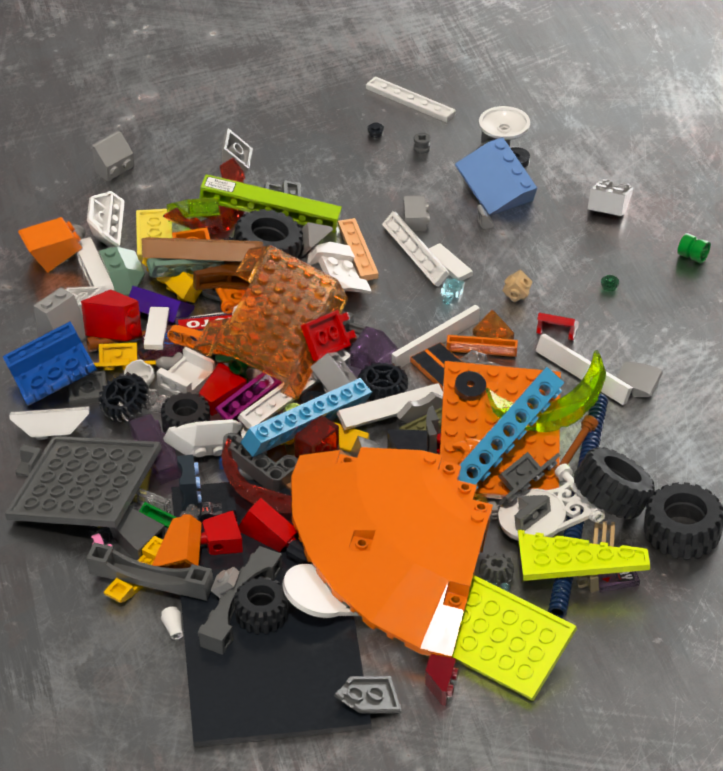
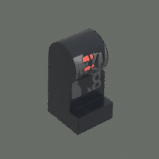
(210, 509)

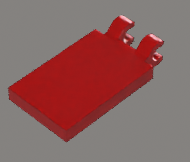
(327, 334)

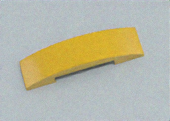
(122, 590)

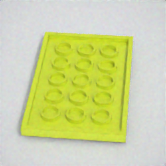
(510, 639)

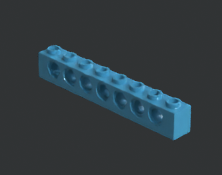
(546, 381)
(286, 425)

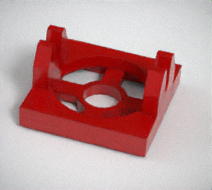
(557, 320)

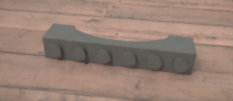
(111, 564)
(217, 631)

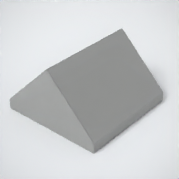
(236, 148)
(312, 236)

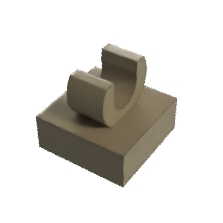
(591, 581)

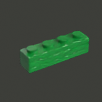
(157, 514)

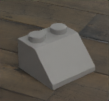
(112, 156)
(332, 371)

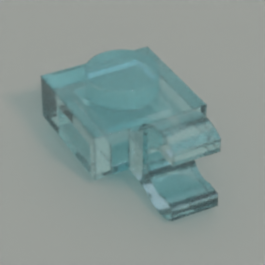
(451, 289)

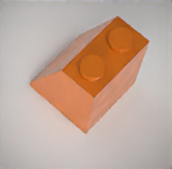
(51, 242)

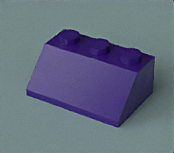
(149, 299)

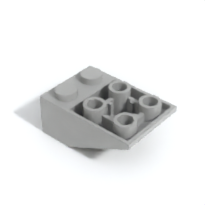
(610, 197)

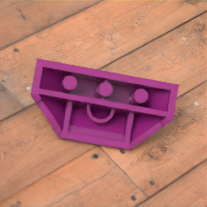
(247, 396)

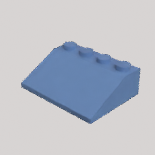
(497, 177)

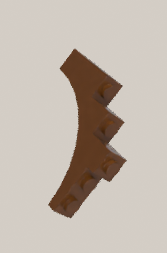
(219, 277)

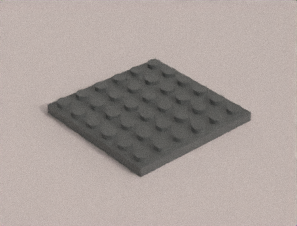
(84, 481)

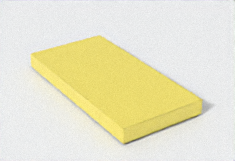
(151, 224)

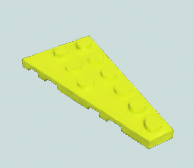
(571, 557)

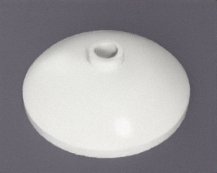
(504, 122)

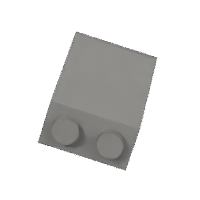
(58, 310)

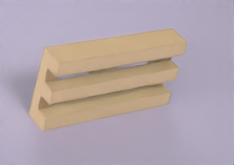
(604, 527)

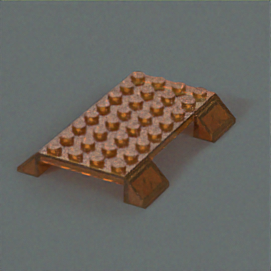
(269, 316)

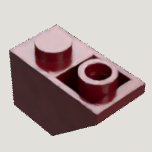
(440, 675)

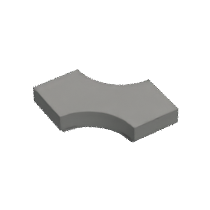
(416, 409)

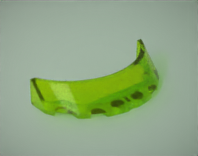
(566, 409)

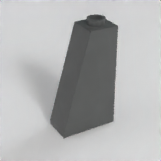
(136, 531)

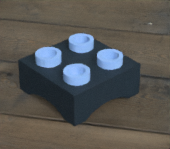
(188, 481)

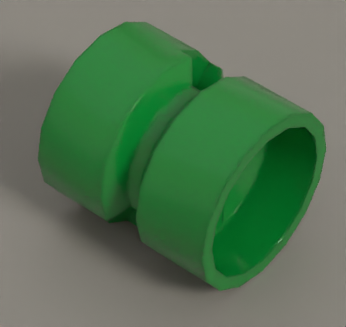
(694, 248)

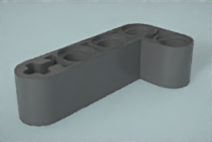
(261, 468)

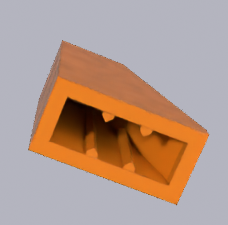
(181, 544)

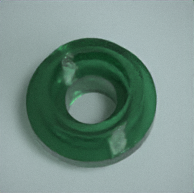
(609, 283)

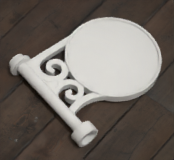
(556, 519)
(311, 594)

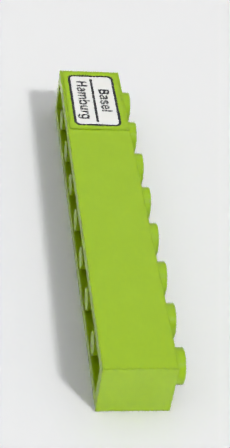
(251, 198)

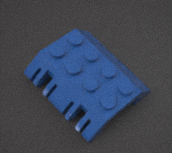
(49, 363)

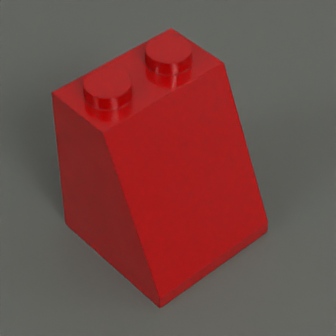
(111, 316)

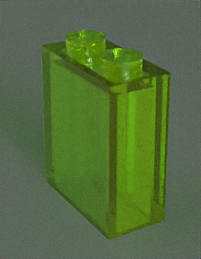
(196, 208)

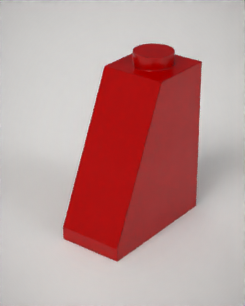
(221, 386)
(267, 526)

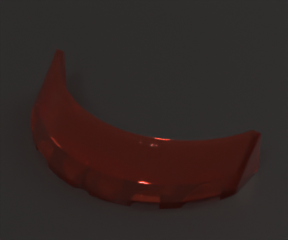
(228, 216)
(250, 492)

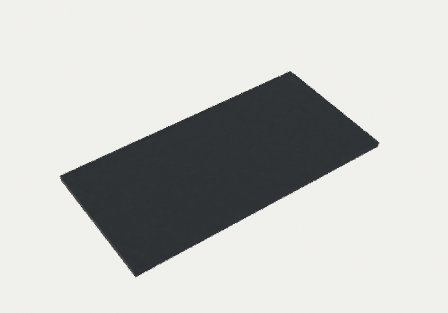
(270, 681)

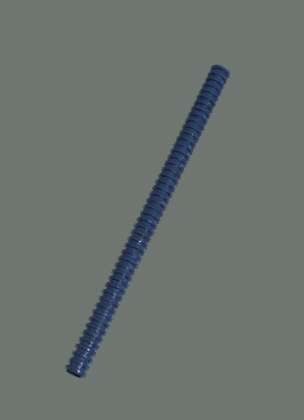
(562, 586)

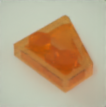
(493, 327)

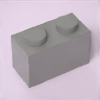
(416, 212)

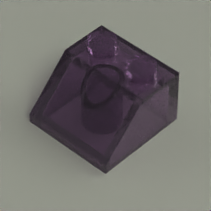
(370, 348)

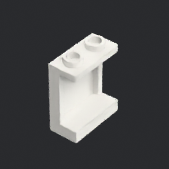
(187, 374)

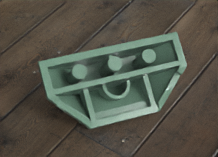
(122, 268)

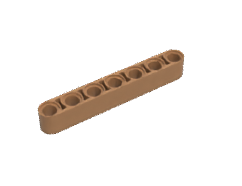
(196, 248)

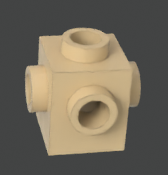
(517, 286)

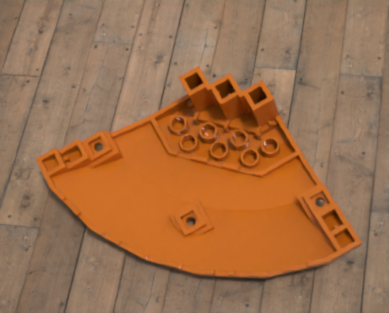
(392, 539)

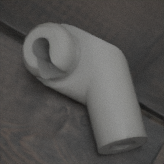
(168, 362)

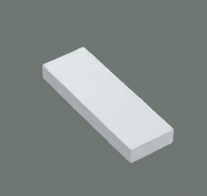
(455, 267)
(156, 328)

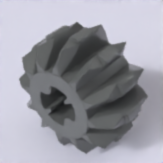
(496, 569)

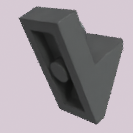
(531, 510)

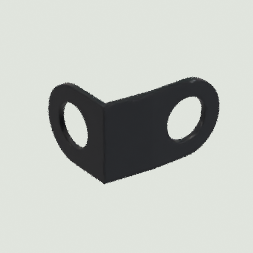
(100, 529)

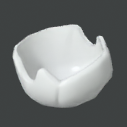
(141, 369)

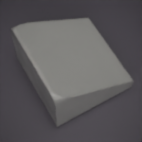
(483, 218)

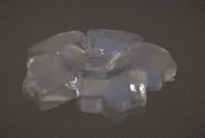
(192, 510)

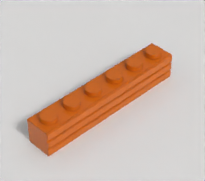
(488, 346)

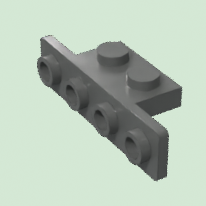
(521, 473)

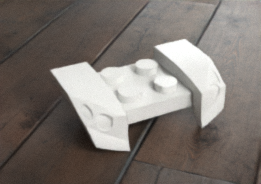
(337, 261)

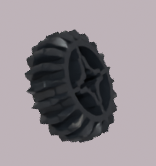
(384, 380)
(121, 406)

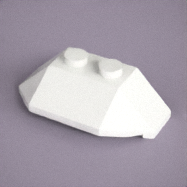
(106, 217)
(49, 422)
(201, 437)

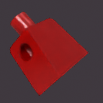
(221, 534)

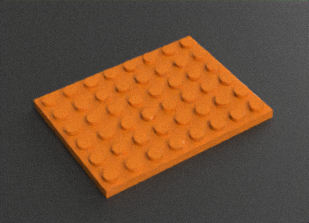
(476, 418)

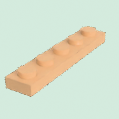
(353, 237)

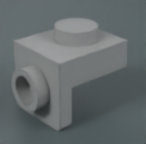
(224, 581)

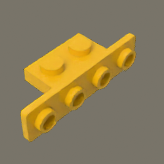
(118, 355)

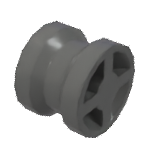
(422, 143)

